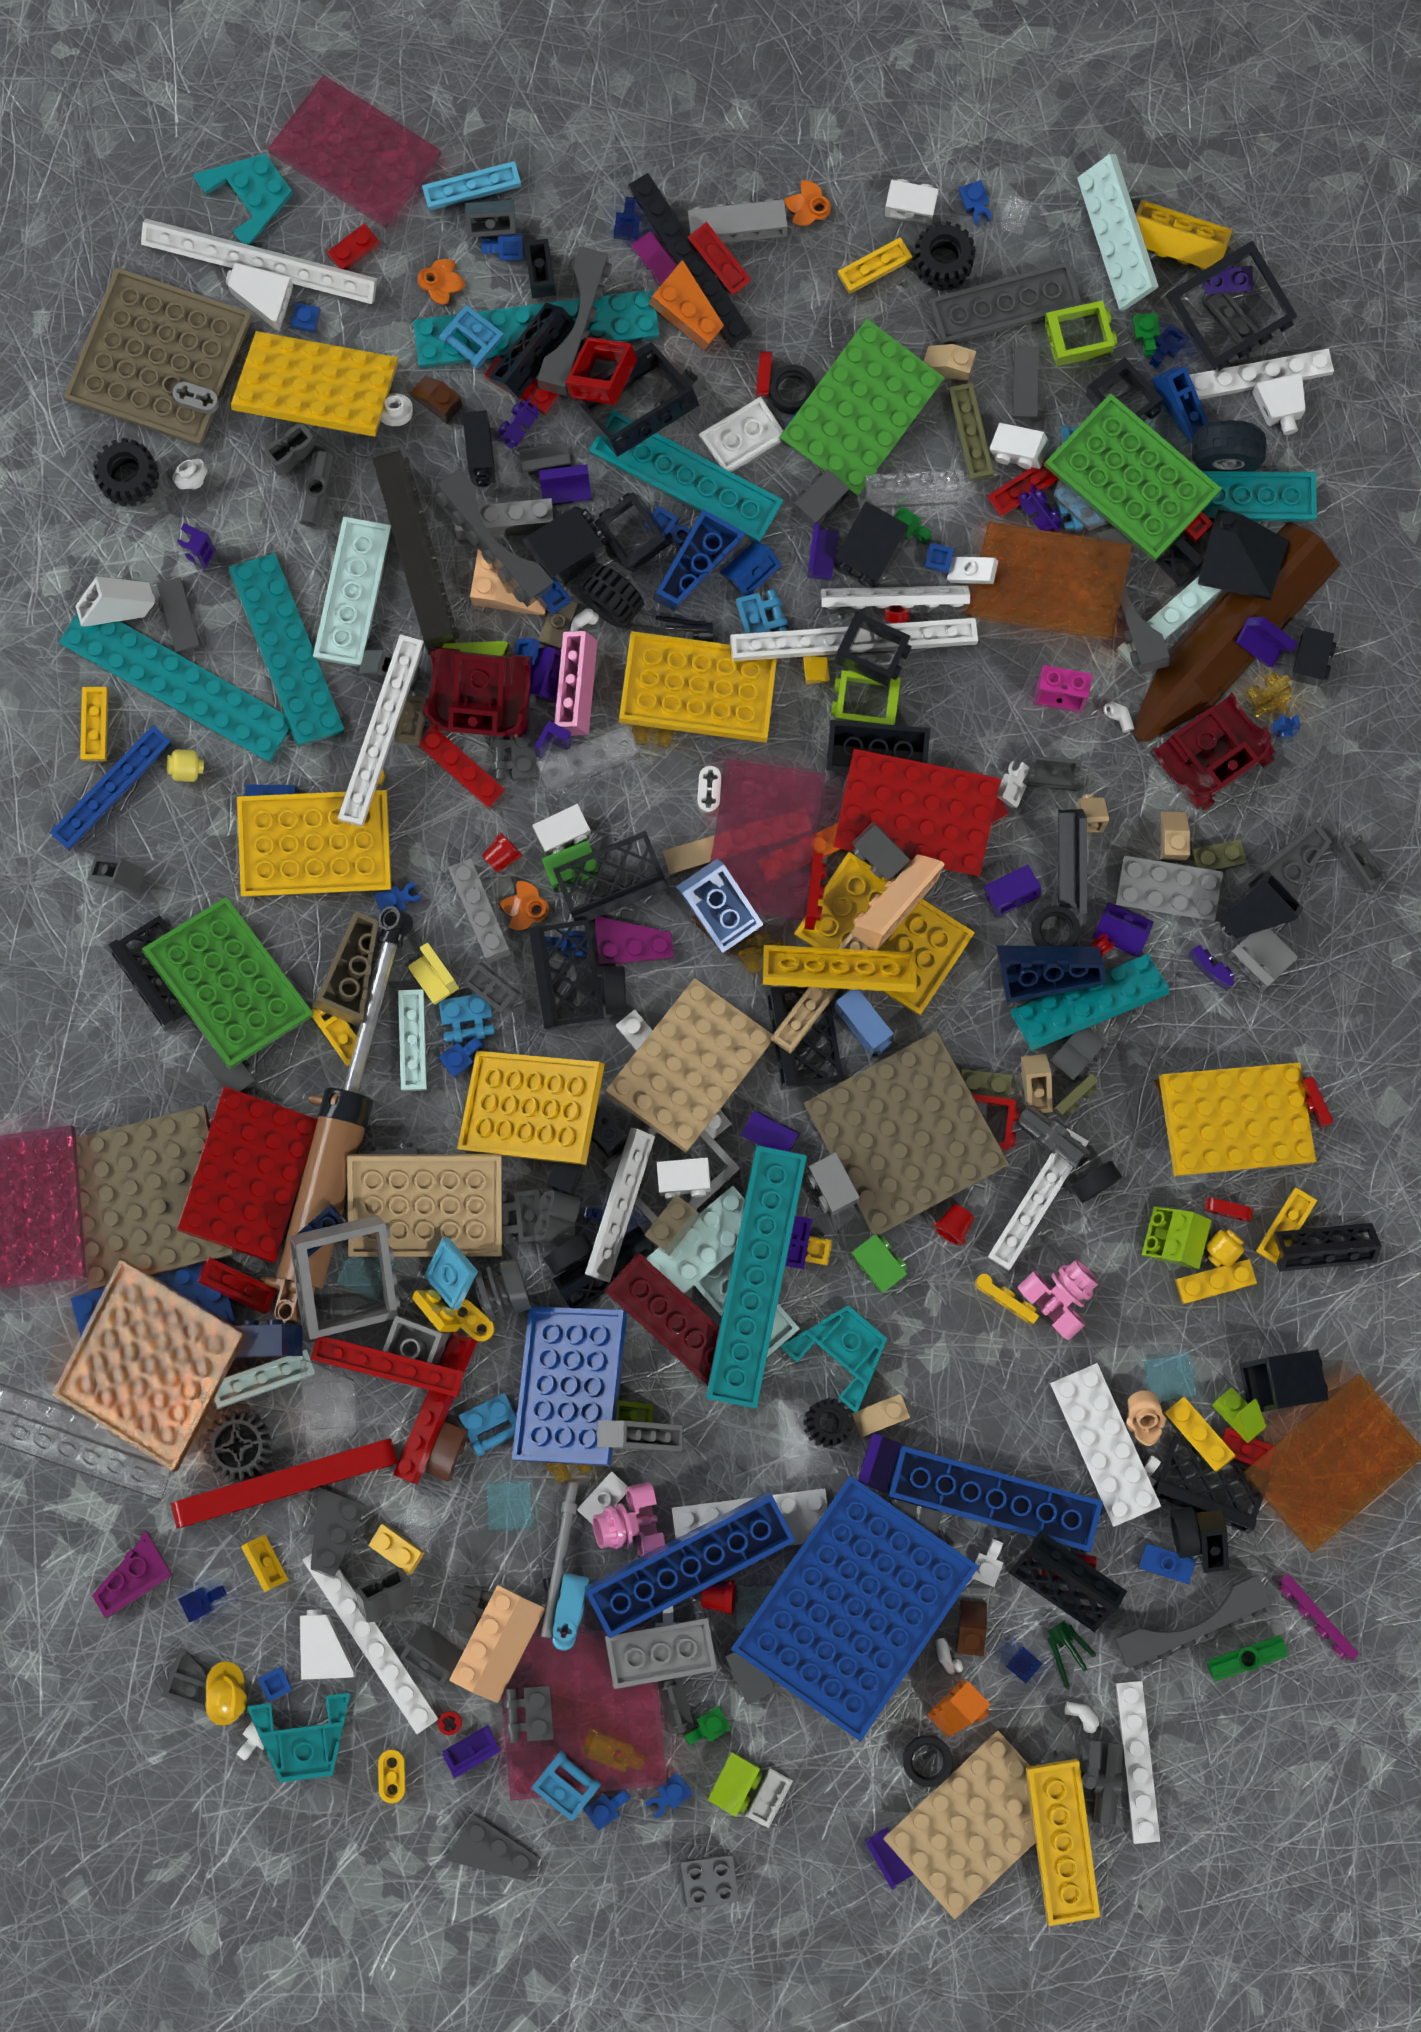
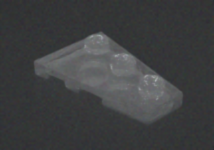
(801, 1454)

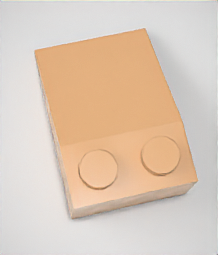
(493, 593)

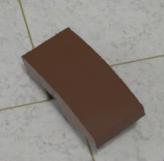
(445, 1452)

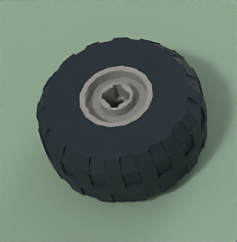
(1229, 446)

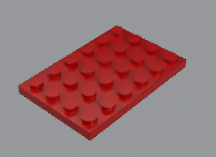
(920, 807)
(248, 1175)

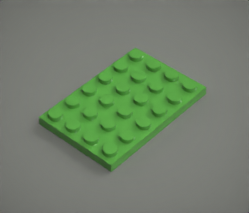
(861, 406)
(1132, 477)
(227, 982)

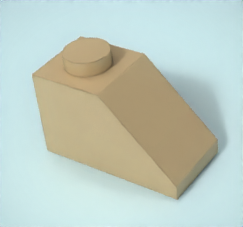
(951, 361)
(1095, 811)
(1175, 836)
(1037, 1082)
(881, 1415)

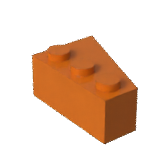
(687, 307)
(959, 1708)

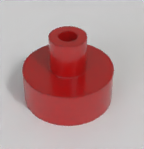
(896, 614)

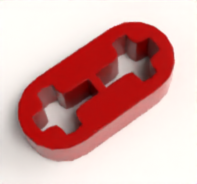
(764, 373)
(1228, 1209)

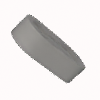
(197, 393)

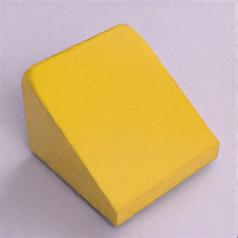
(815, 670)

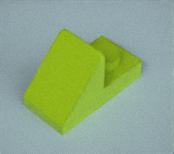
(1243, 1417)

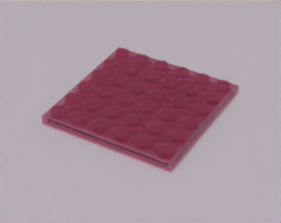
(581, 1699)

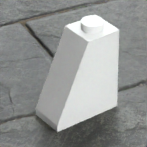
(261, 292)
(114, 601)
(322, 1648)

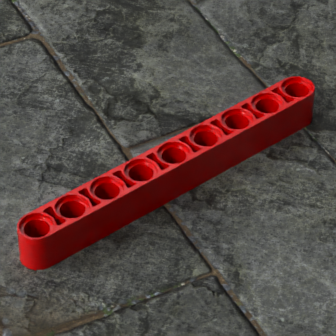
(283, 1483)

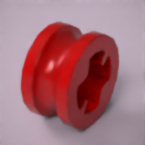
(1103, 944)
(458, 1721)

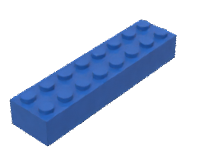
(995, 1498)
(689, 1564)

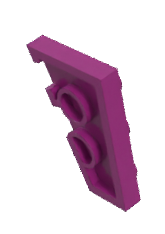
(630, 943)
(133, 1578)

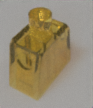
(601, 1747)

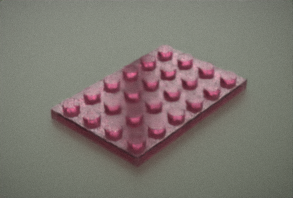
(354, 151)
(769, 833)
(40, 1208)

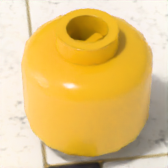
(1225, 1248)

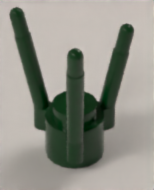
(1062, 1635)

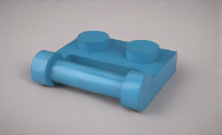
(477, 331)
(487, 1417)
(560, 1792)

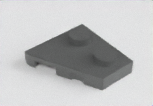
(186, 1682)

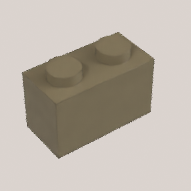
(672, 1225)

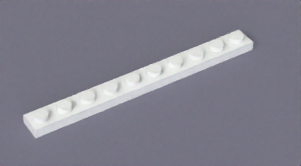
(228, 252)
(827, 640)

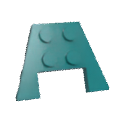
(257, 187)
(850, 1343)
(304, 1750)

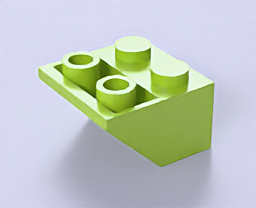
(1176, 1237)
(734, 1784)

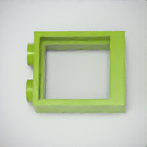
(1060, 354)
(840, 687)

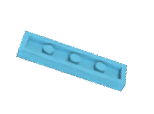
(471, 186)

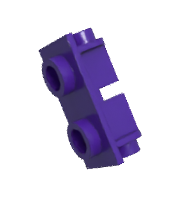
(1231, 280)
(510, 429)
(1037, 502)

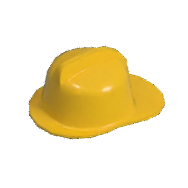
(225, 1693)

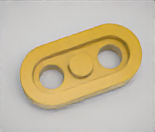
(473, 1320)
(391, 1775)

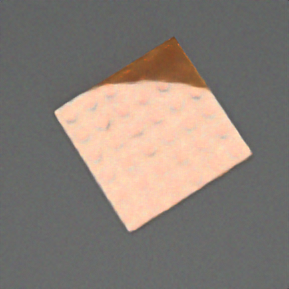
(149, 1364)

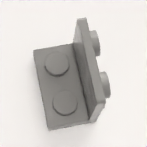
(1262, 957)

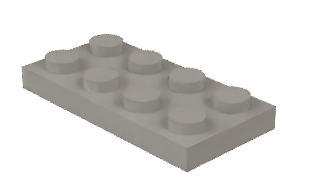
(1169, 888)
(661, 1653)

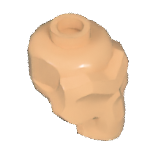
(1145, 1417)

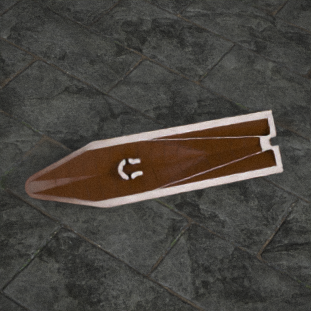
(1209, 658)

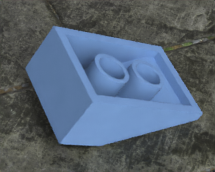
(720, 905)

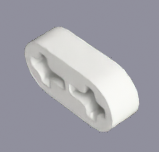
(703, 789)

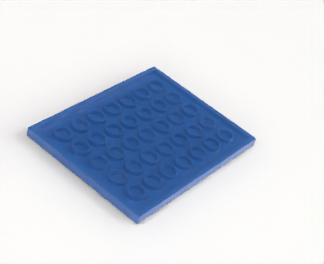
(855, 1608)

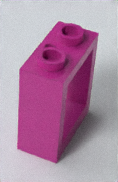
(1062, 684)

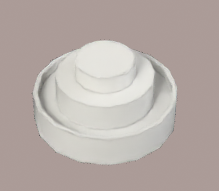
(397, 410)
(190, 474)

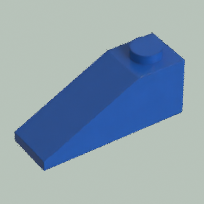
(1181, 399)

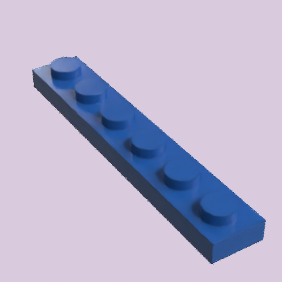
(111, 788)

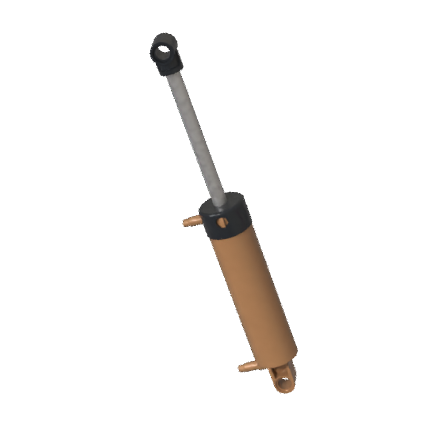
(338, 1132)

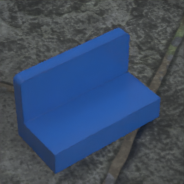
(752, 568)

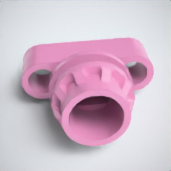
(1072, 1285)
(617, 1527)

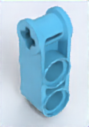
(569, 1610)

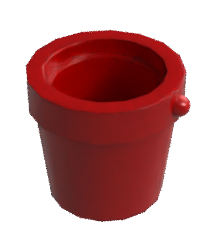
(501, 853)
(954, 1225)
(720, 1597)

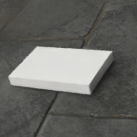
(742, 435)

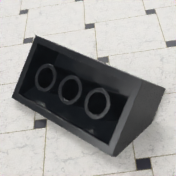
(885, 739)

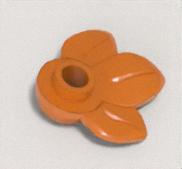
(804, 204)
(444, 281)
(521, 906)

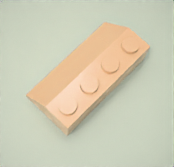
(897, 901)
(497, 1644)

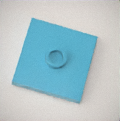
(450, 1273)

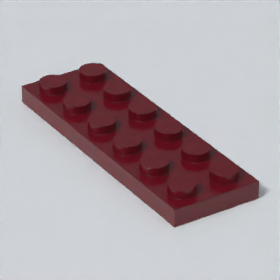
(666, 1315)

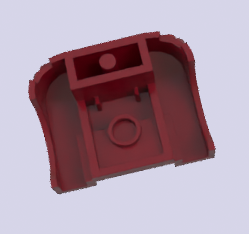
(479, 693)
(1214, 752)

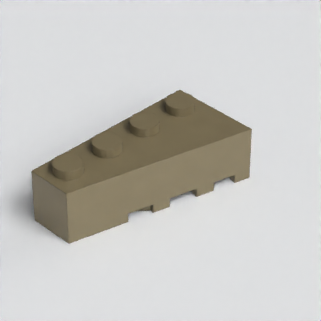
(347, 978)

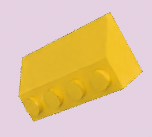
(1182, 235)

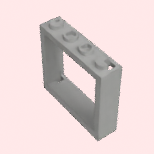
(697, 1202)
(301, 1242)

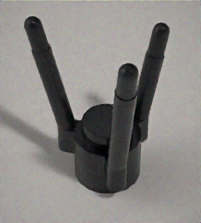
(700, 629)

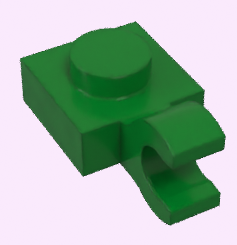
(1146, 330)
(919, 532)
(710, 1725)

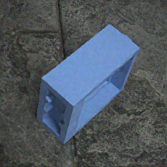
(864, 1022)

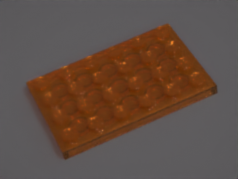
(1052, 581)
(1334, 1463)

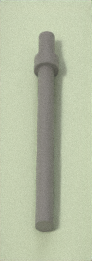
(568, 1509)

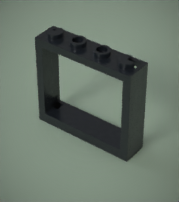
(1211, 272)
(655, 419)

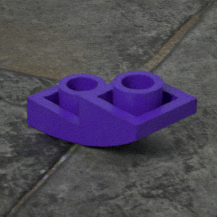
(1218, 974)

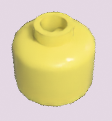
(184, 765)

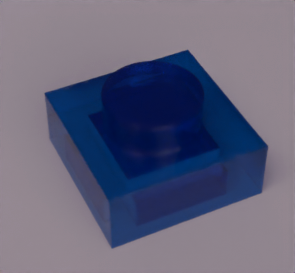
(1023, 1665)

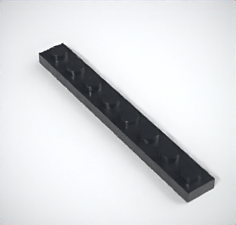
(681, 248)

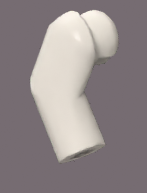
(583, 618)
(1119, 713)
(944, 1656)
(1085, 1713)

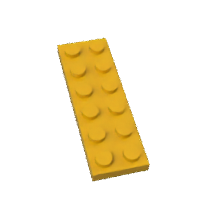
(839, 968)
(1063, 1842)

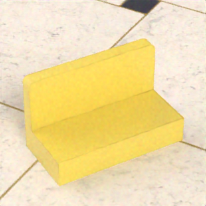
(433, 975)

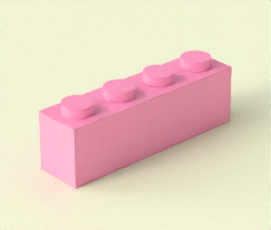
(576, 682)

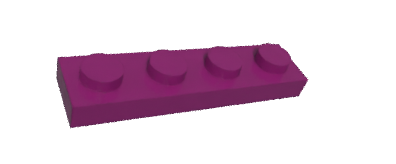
(1324, 1626)

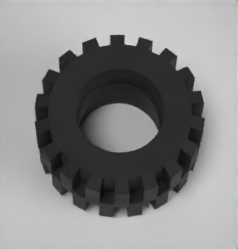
(944, 237)
(121, 454)
(611, 596)

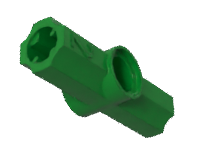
(1231, 1664)

